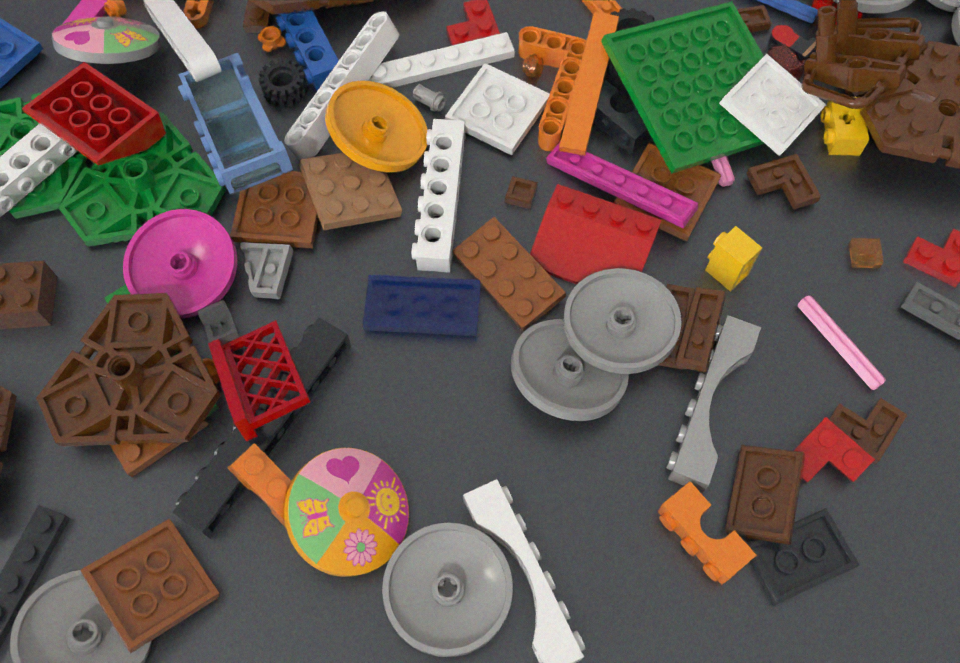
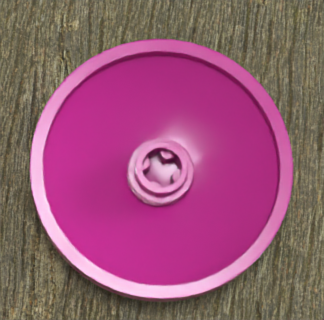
(181, 256)

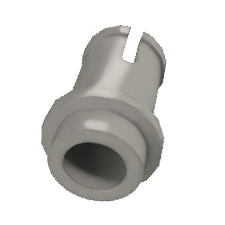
(434, 100)

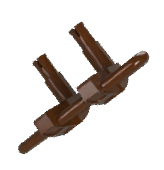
(871, 54)

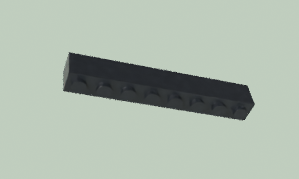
(215, 486)

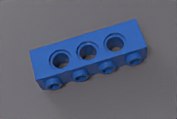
(310, 45)

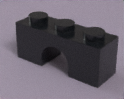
(625, 128)

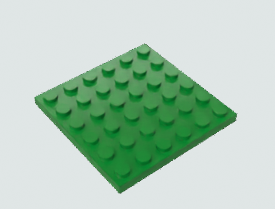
(679, 76)

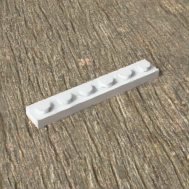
(444, 61)

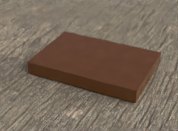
(765, 494)

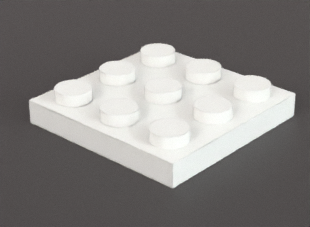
(772, 104)
(498, 108)

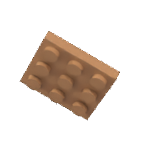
(348, 192)

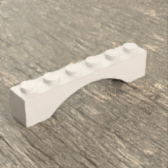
(493, 516)

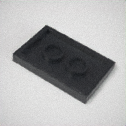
(814, 557)

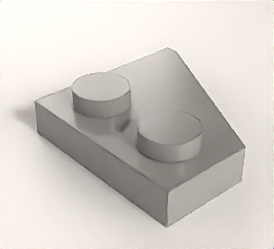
(266, 268)

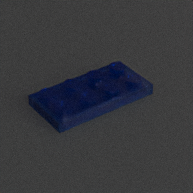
(422, 305)

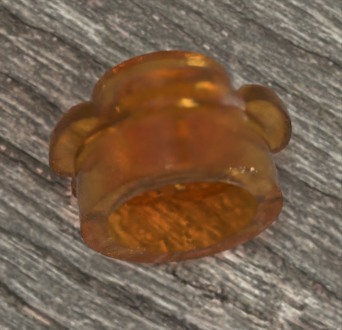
(533, 66)

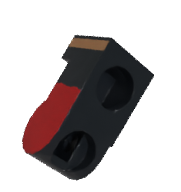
(785, 35)

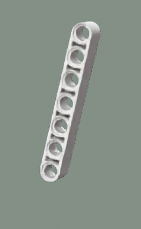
(183, 38)
(356, 64)

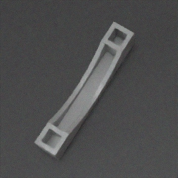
(696, 453)

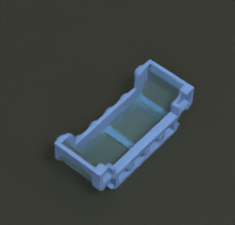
(234, 127)

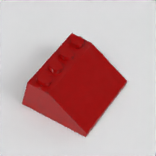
(96, 116)
(591, 235)

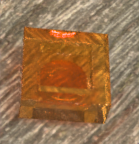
(866, 253)

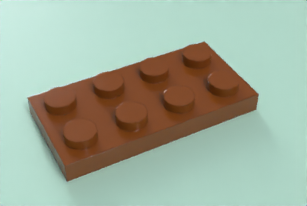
(509, 273)

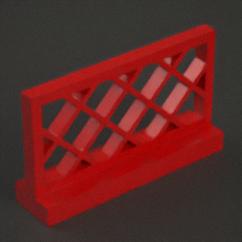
(238, 385)

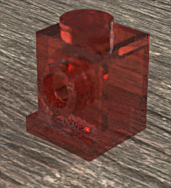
(787, 60)

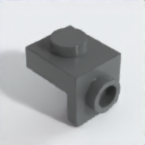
(218, 322)

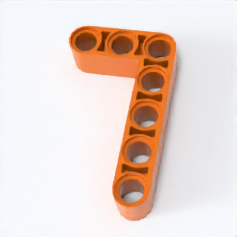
(563, 53)

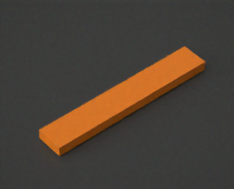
(588, 86)

